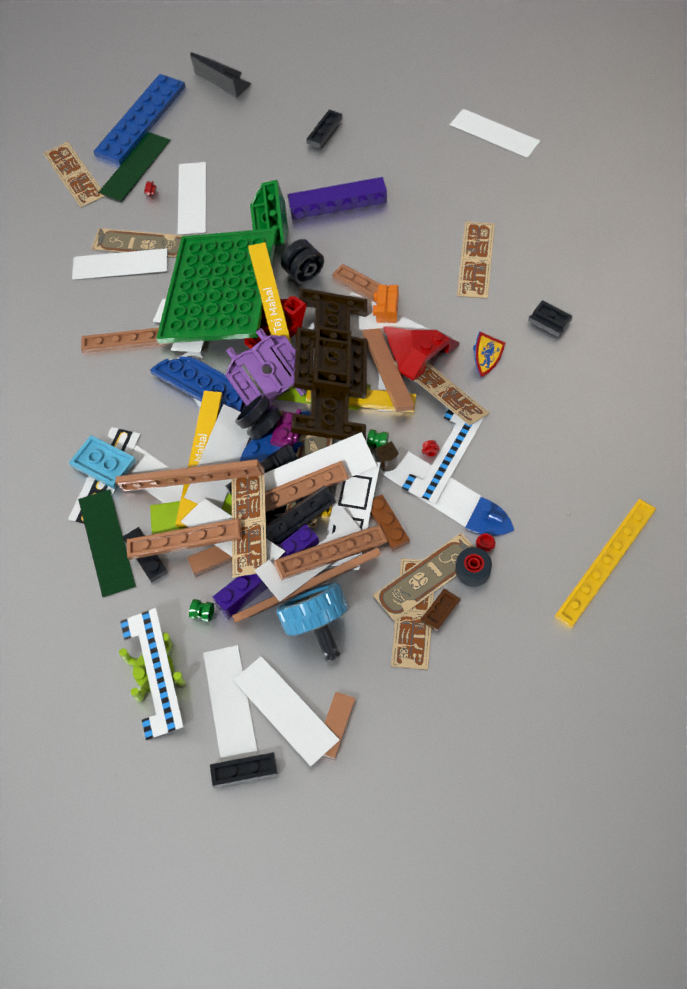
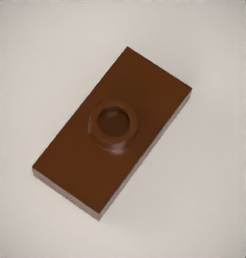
(440, 610)

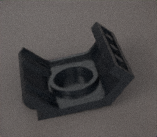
(281, 523)

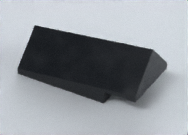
(219, 74)

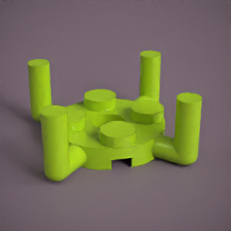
(140, 673)

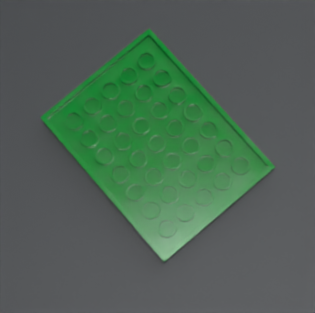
(214, 288)

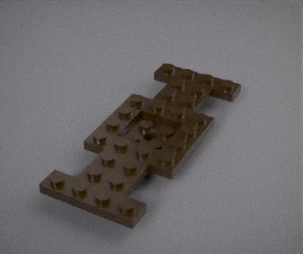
(328, 379)

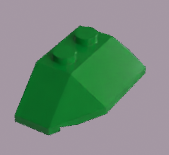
(269, 210)

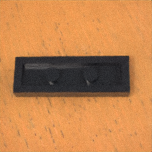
(324, 128)
(151, 565)
(243, 770)

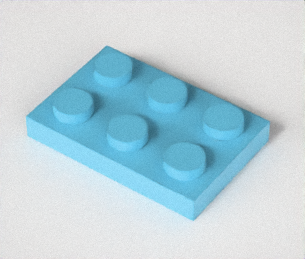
(102, 461)

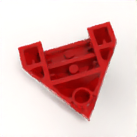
(294, 313)
(415, 347)

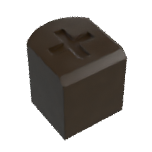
(387, 456)

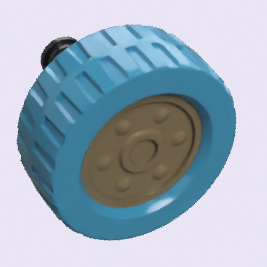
(312, 613)

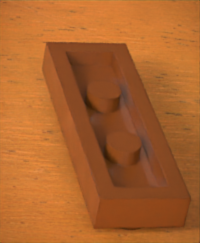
(389, 523)

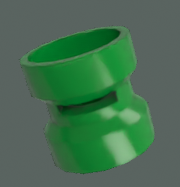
(377, 439)
(201, 610)

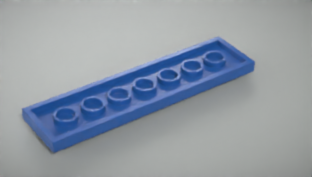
(139, 119)

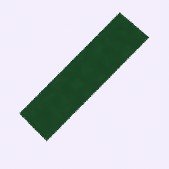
(134, 166)
(106, 543)

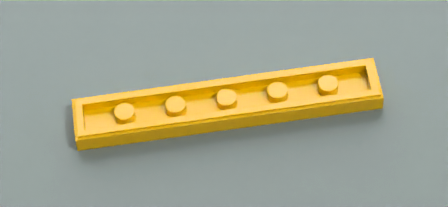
(374, 399)

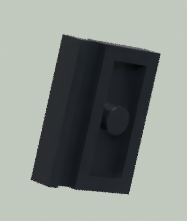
(550, 318)

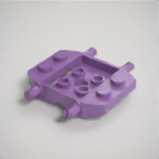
(255, 359)

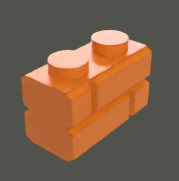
(387, 303)

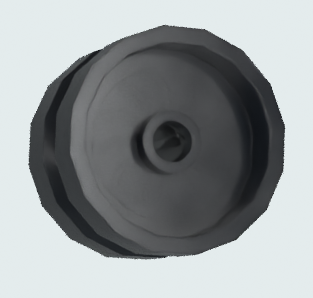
(302, 261)
(258, 417)

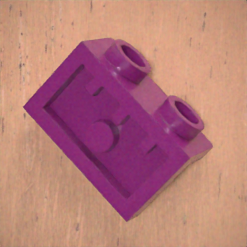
(281, 434)

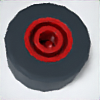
(476, 573)

